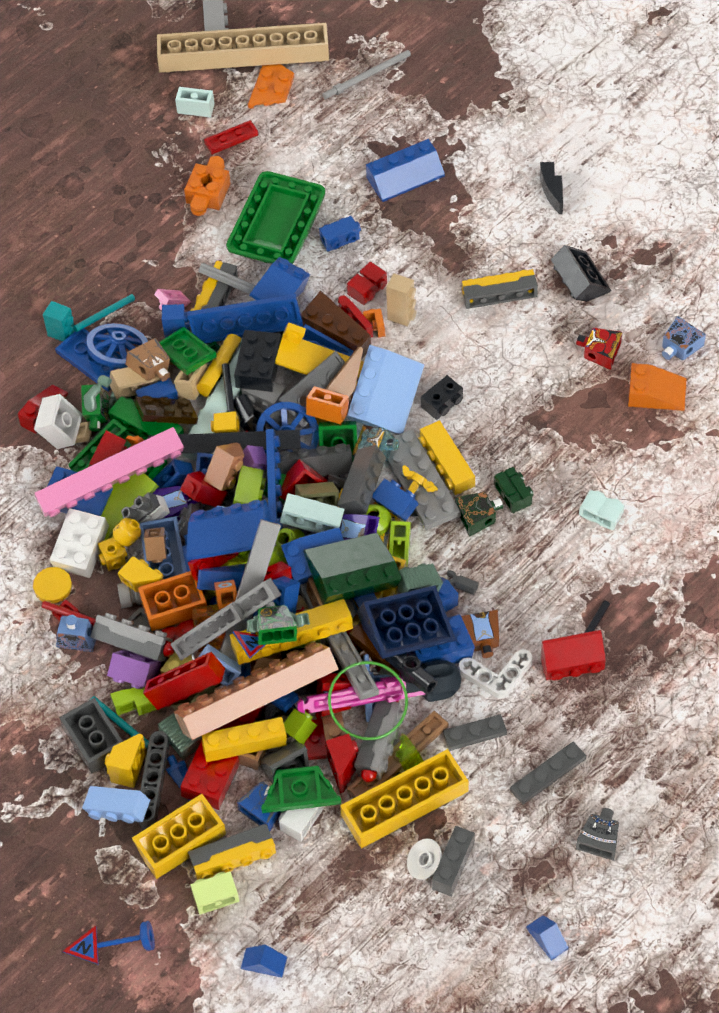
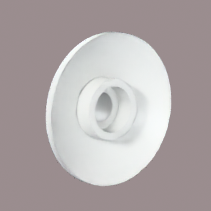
(424, 859)

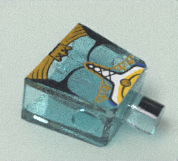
(376, 436)

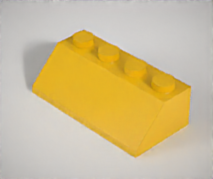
(183, 830)

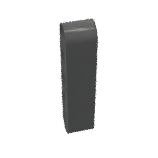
(157, 771)

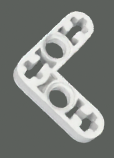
(497, 680)

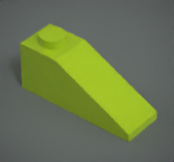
(400, 540)

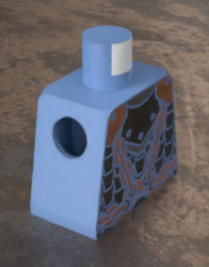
(682, 340)
(75, 634)

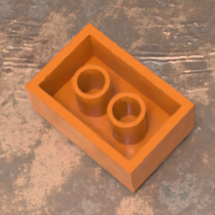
(170, 600)

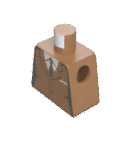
(149, 361)

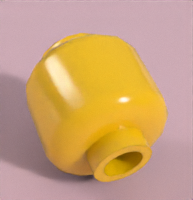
(126, 532)

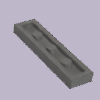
(548, 773)

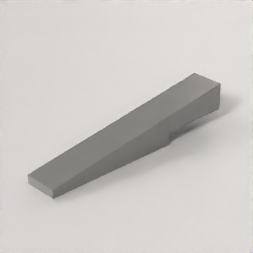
(226, 619)

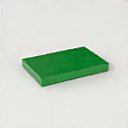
(187, 350)

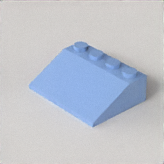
(385, 390)

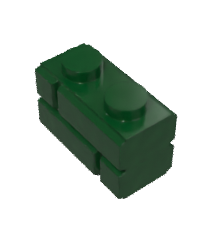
(513, 490)

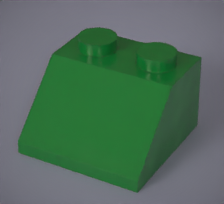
(333, 434)

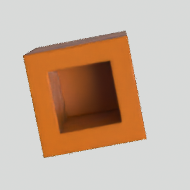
(225, 593)

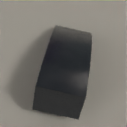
(552, 185)

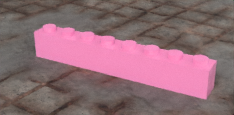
(109, 472)

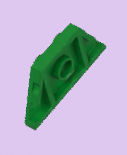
(299, 790)

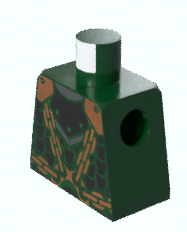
(477, 511)

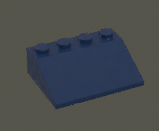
(406, 622)

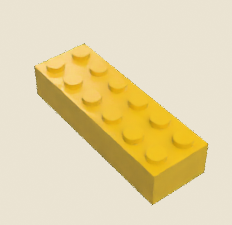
(404, 798)

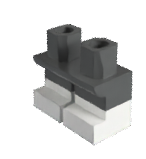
(146, 508)

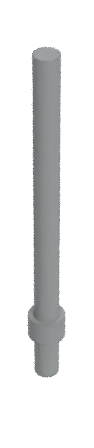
(339, 88)

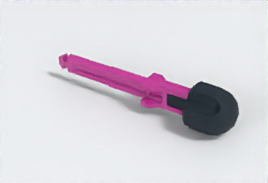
(390, 690)

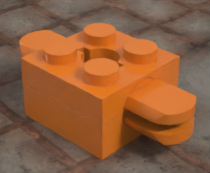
(207, 186)

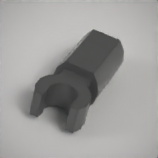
(463, 583)

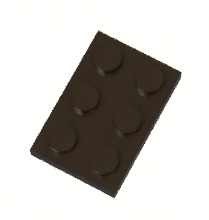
(166, 410)

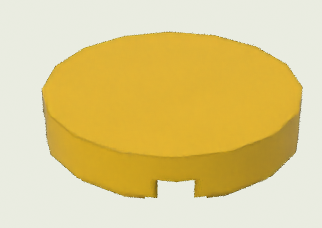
(52, 585)

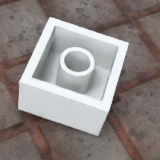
(58, 421)

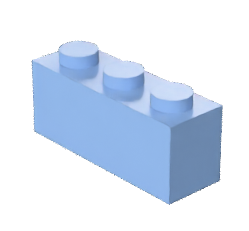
(116, 804)

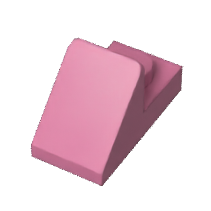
(171, 297)

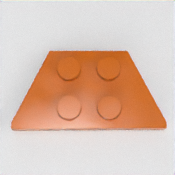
(271, 85)

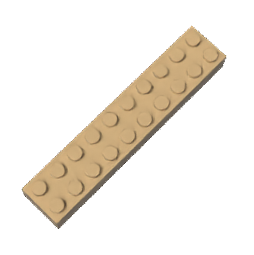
(242, 47)

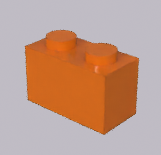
(327, 405)

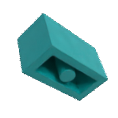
(58, 321)

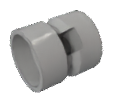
(128, 596)

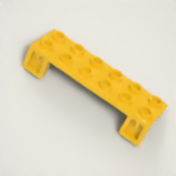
(301, 354)

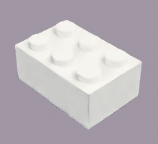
(78, 542)

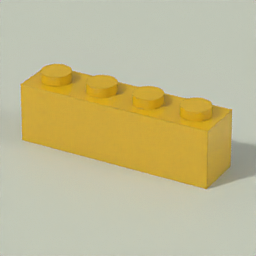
(447, 458)
(244, 739)

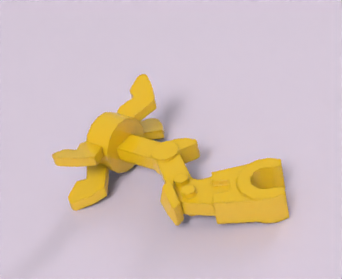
(417, 480)

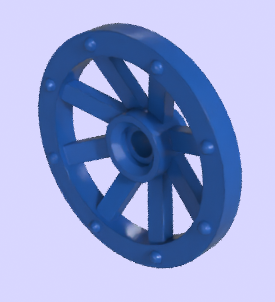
(116, 340)
(283, 407)

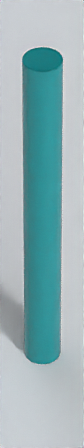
(101, 314)
(119, 721)

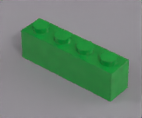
(127, 414)

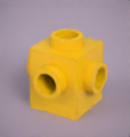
(111, 554)

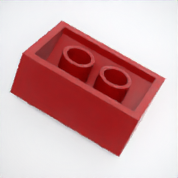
(573, 655)

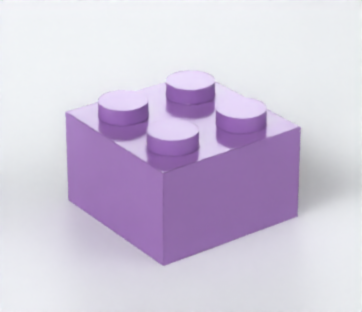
(132, 668)

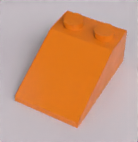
(656, 388)

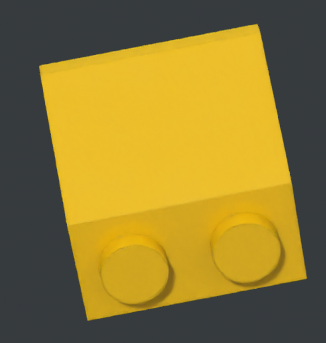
(126, 761)

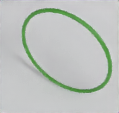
(373, 663)

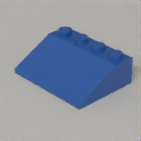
(224, 529)

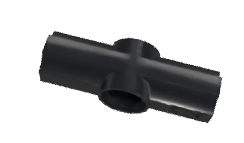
(247, 413)
(412, 672)

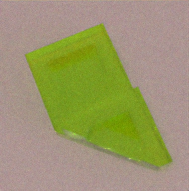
(408, 753)

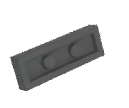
(475, 732)

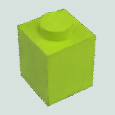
(299, 726)

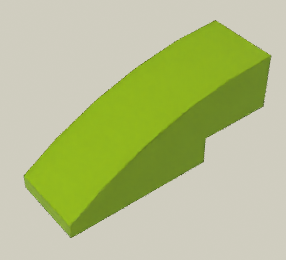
(130, 700)

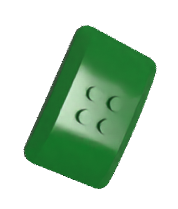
(276, 218)

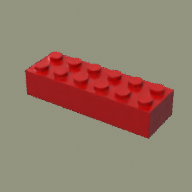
(216, 776)

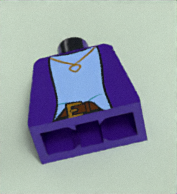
(175, 500)
(358, 525)

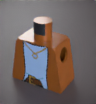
(483, 631)

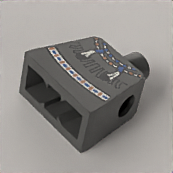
(599, 835)

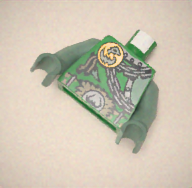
(97, 403)
(276, 624)

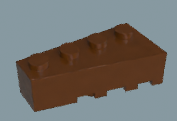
(333, 322)

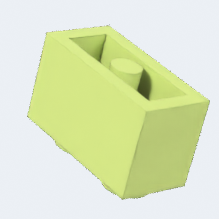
(214, 892)

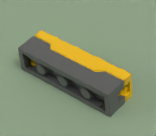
(499, 288)
(213, 291)
(232, 852)

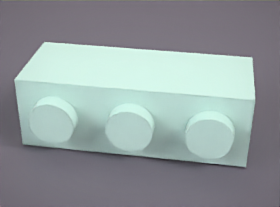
(310, 514)

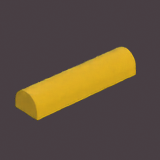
(215, 368)

